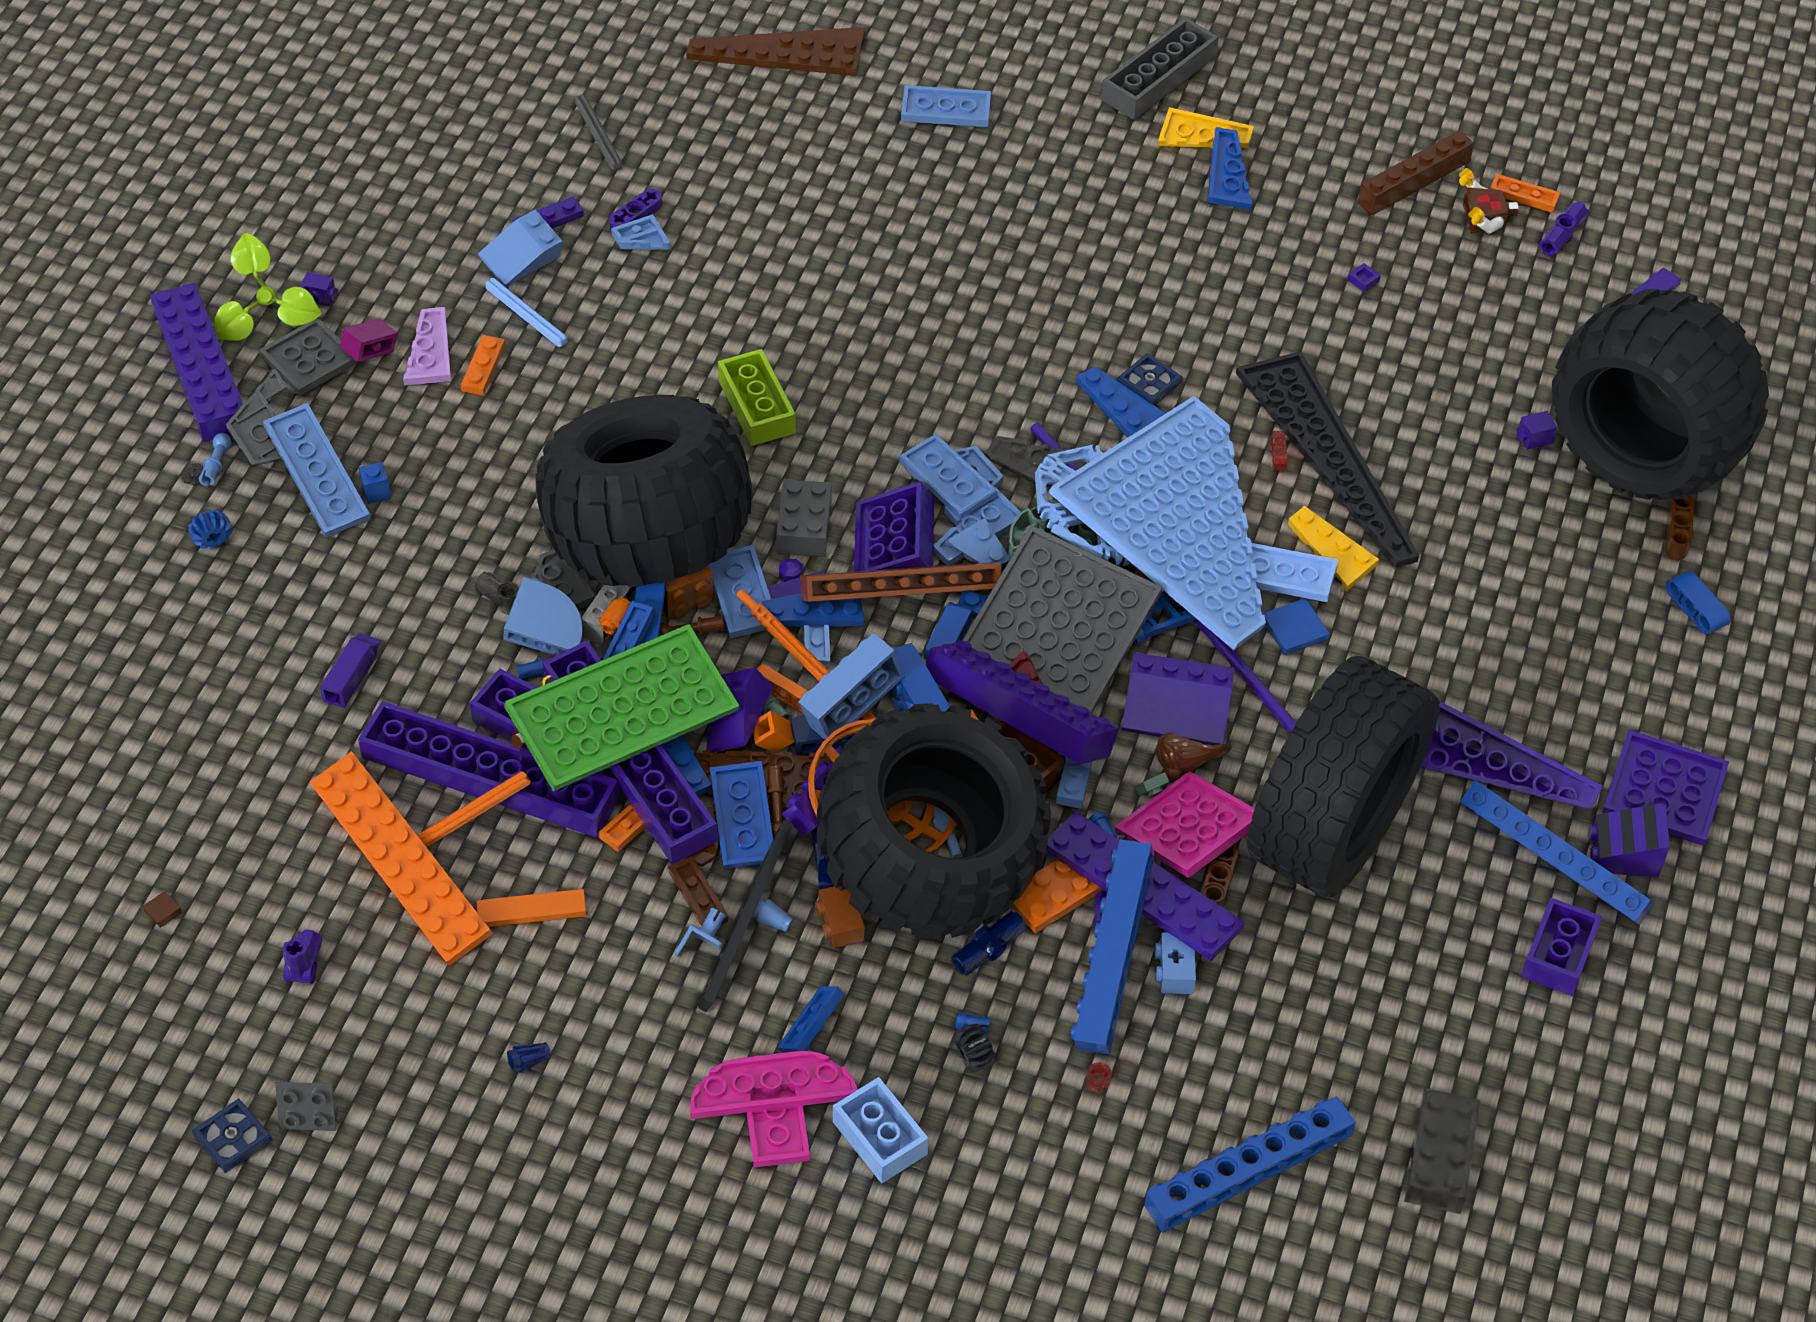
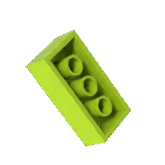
(756, 397)

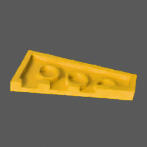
(1197, 130)
(1329, 542)

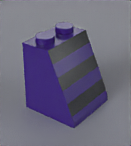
(1631, 840)

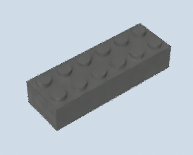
(1159, 68)

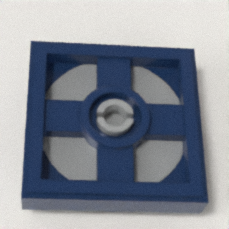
(1150, 379)
(232, 1135)

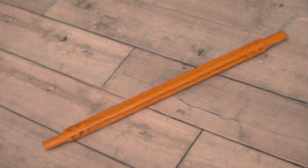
(788, 640)

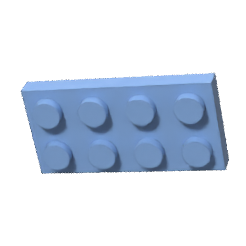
(1293, 572)

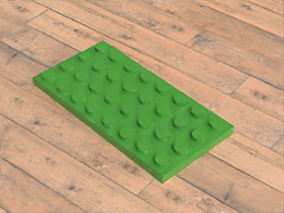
(621, 707)

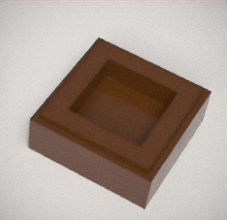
(162, 909)

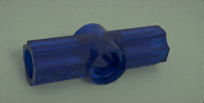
(988, 943)

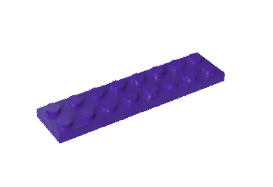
(1168, 899)

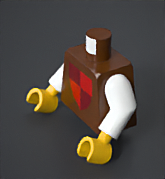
(1484, 207)

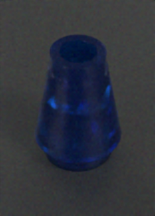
(526, 1056)

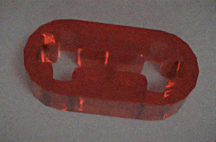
(1278, 451)

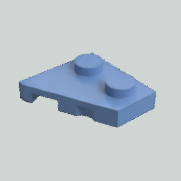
(641, 234)
(979, 544)

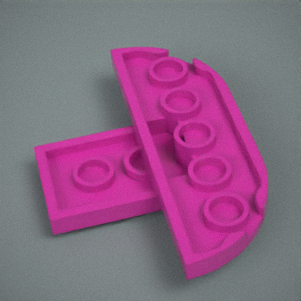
(773, 1097)

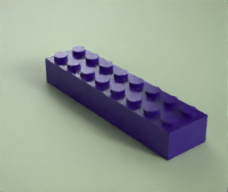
(197, 358)
(1021, 702)

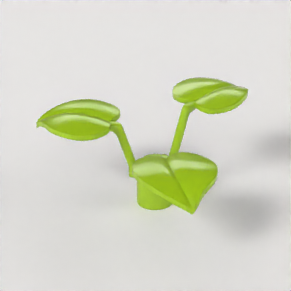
(296, 306)

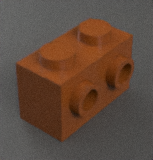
(842, 921)

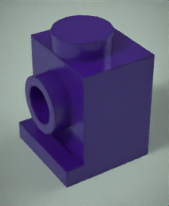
(320, 287)

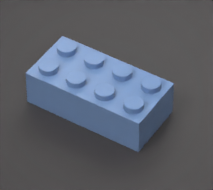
(852, 686)

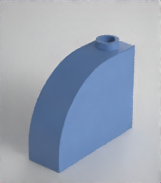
(543, 618)

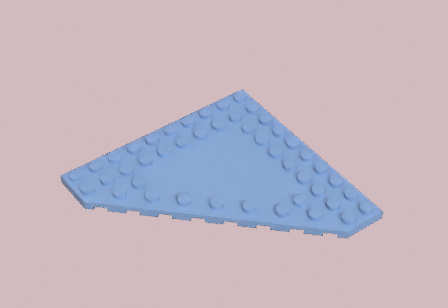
(1177, 516)

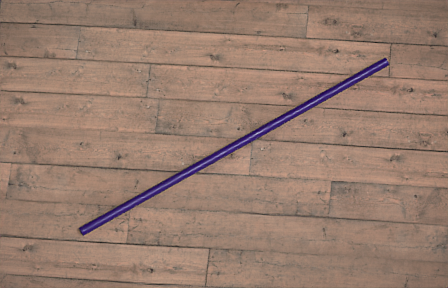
(1228, 653)

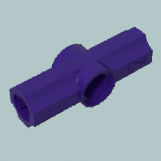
(1564, 228)

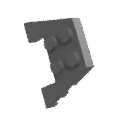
(248, 426)

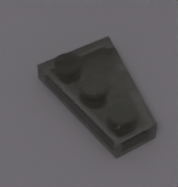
(1019, 456)

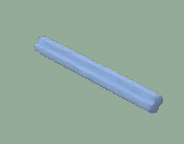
(526, 312)

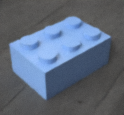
(880, 1130)

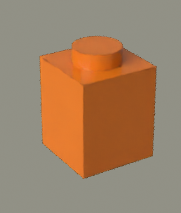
(773, 732)

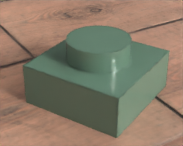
(1152, 785)

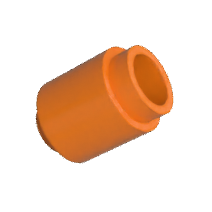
(613, 615)

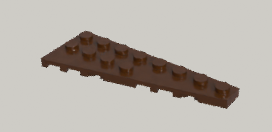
(812, 51)

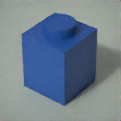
(374, 482)

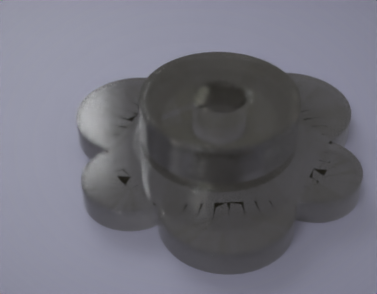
(192, 474)

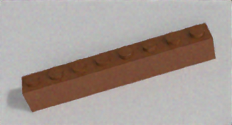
(899, 581)

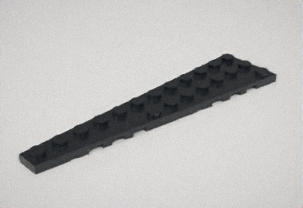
(1307, 417)

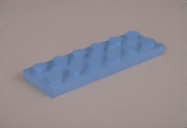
(316, 470)

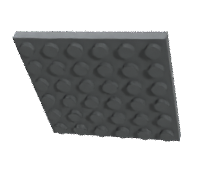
(1066, 613)

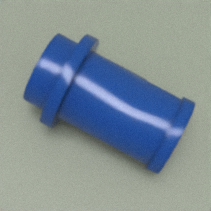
(531, 669)
(1101, 820)
(965, 1019)

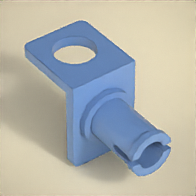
(706, 932)

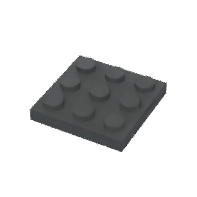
(307, 356)

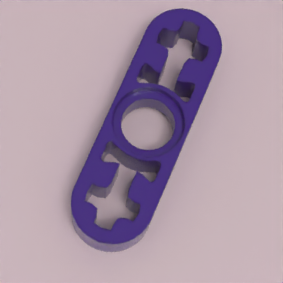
(647, 202)

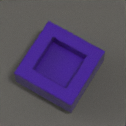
(1364, 277)

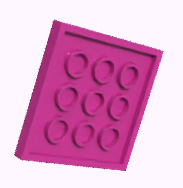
(1189, 823)

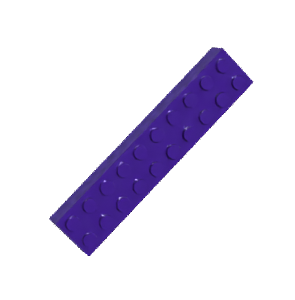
(480, 763)
(650, 781)

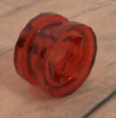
(1104, 1082)

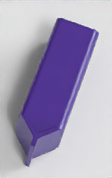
(349, 670)

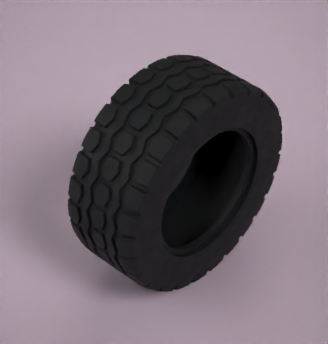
(1342, 775)

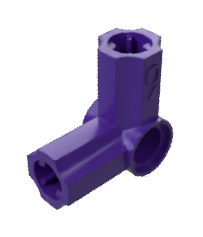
(301, 957)

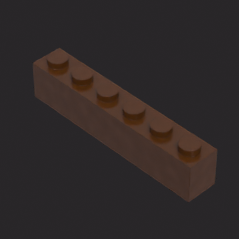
(1415, 172)

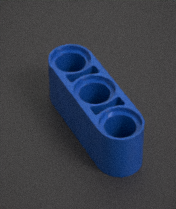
(1698, 602)
(951, 626)

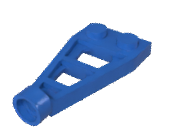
(1177, 619)

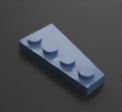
(998, 513)

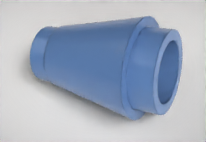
(772, 915)

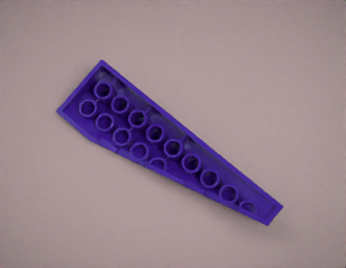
(1485, 755)

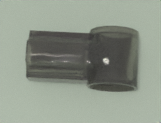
(497, 590)

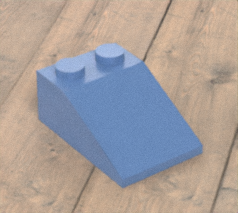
(521, 248)

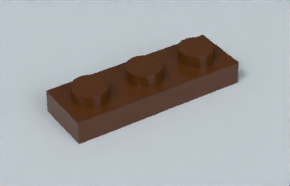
(695, 889)

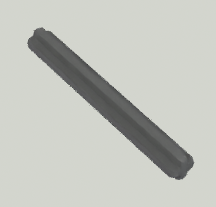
(598, 132)

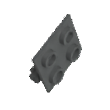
(306, 1106)

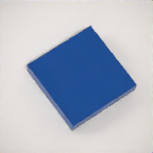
(1295, 626)

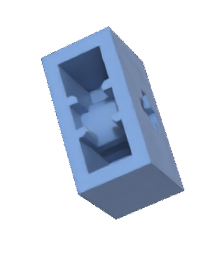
(1176, 966)

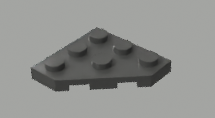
(557, 574)

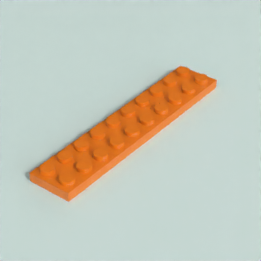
(401, 858)

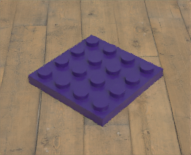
(1668, 774)

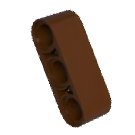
(1679, 528)
(1224, 869)

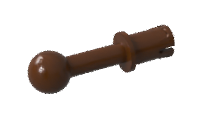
(703, 626)
(776, 790)

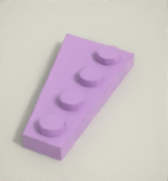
(430, 350)

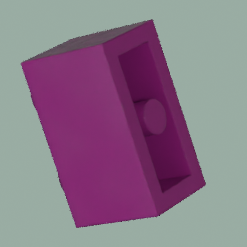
(368, 340)

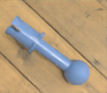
(212, 465)

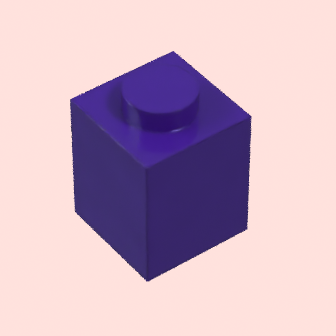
(1536, 430)

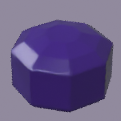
(790, 569)

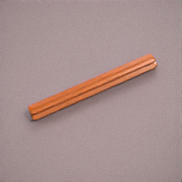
(474, 808)

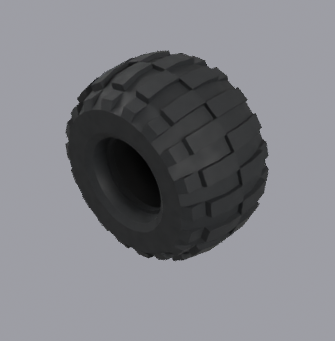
(1631, 428)
(644, 490)
(964, 772)

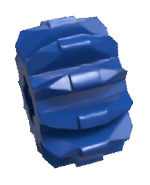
(210, 529)

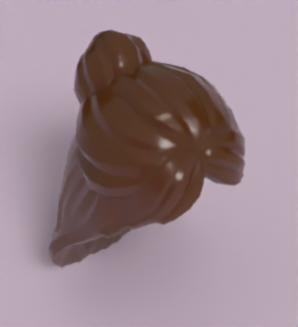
(1184, 755)

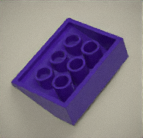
(895, 529)
(1178, 698)

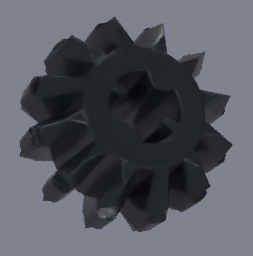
(974, 1047)

